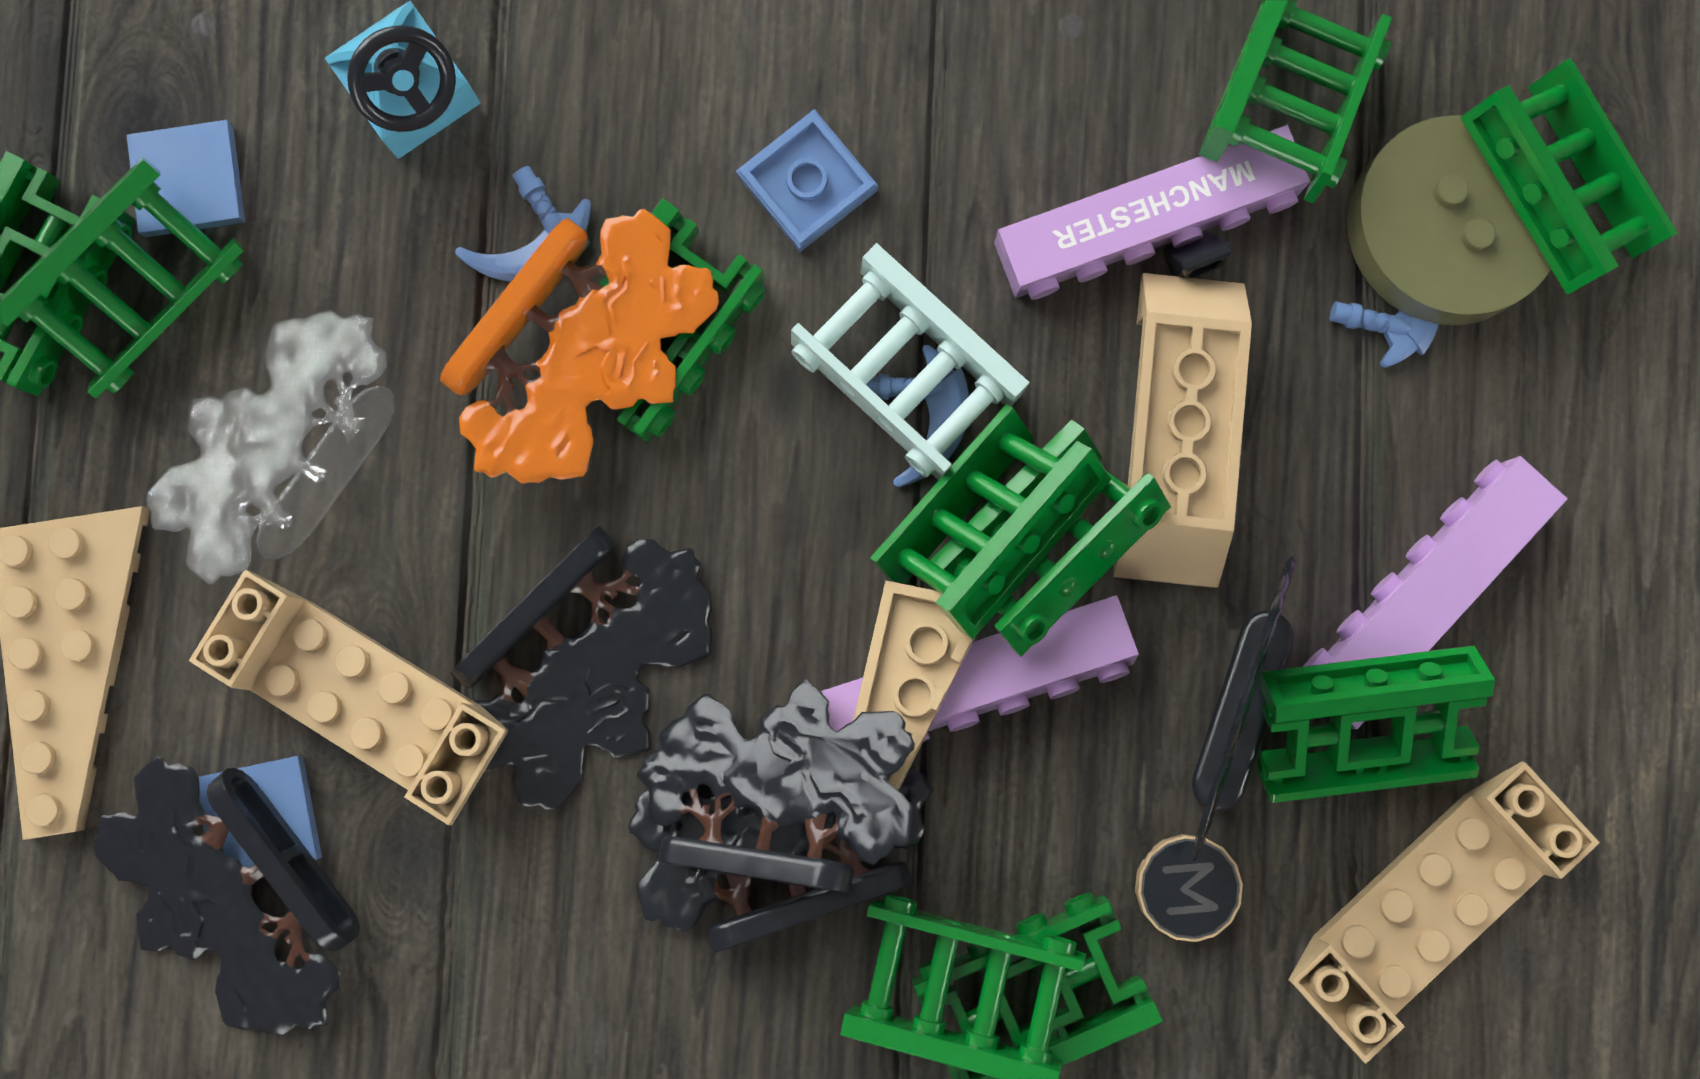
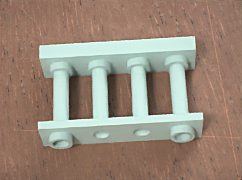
(919, 314)

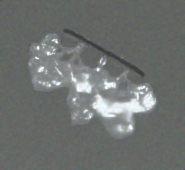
(257, 441)

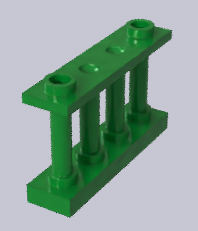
(1248, 88)
(1541, 191)
(103, 228)
(1021, 541)
(1096, 551)
(926, 1034)

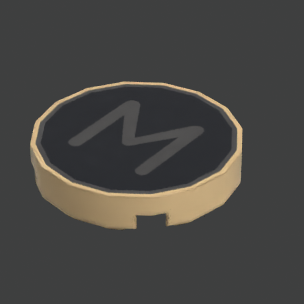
(1188, 897)

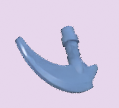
(507, 265)
(1401, 331)
(940, 401)

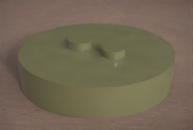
(1440, 228)

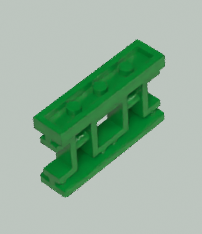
(21, 188)
(695, 348)
(1368, 692)
(1085, 1035)

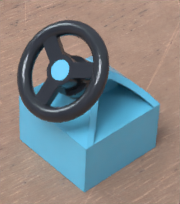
(403, 80)

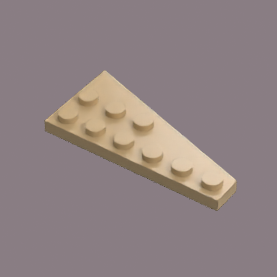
(61, 652)

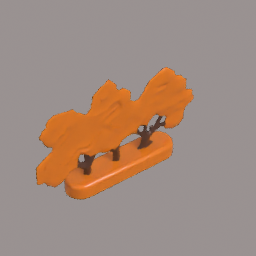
(596, 351)

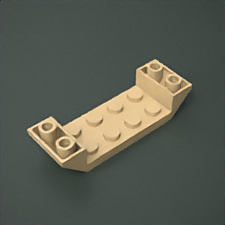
(1189, 424)
(352, 693)
(1436, 904)

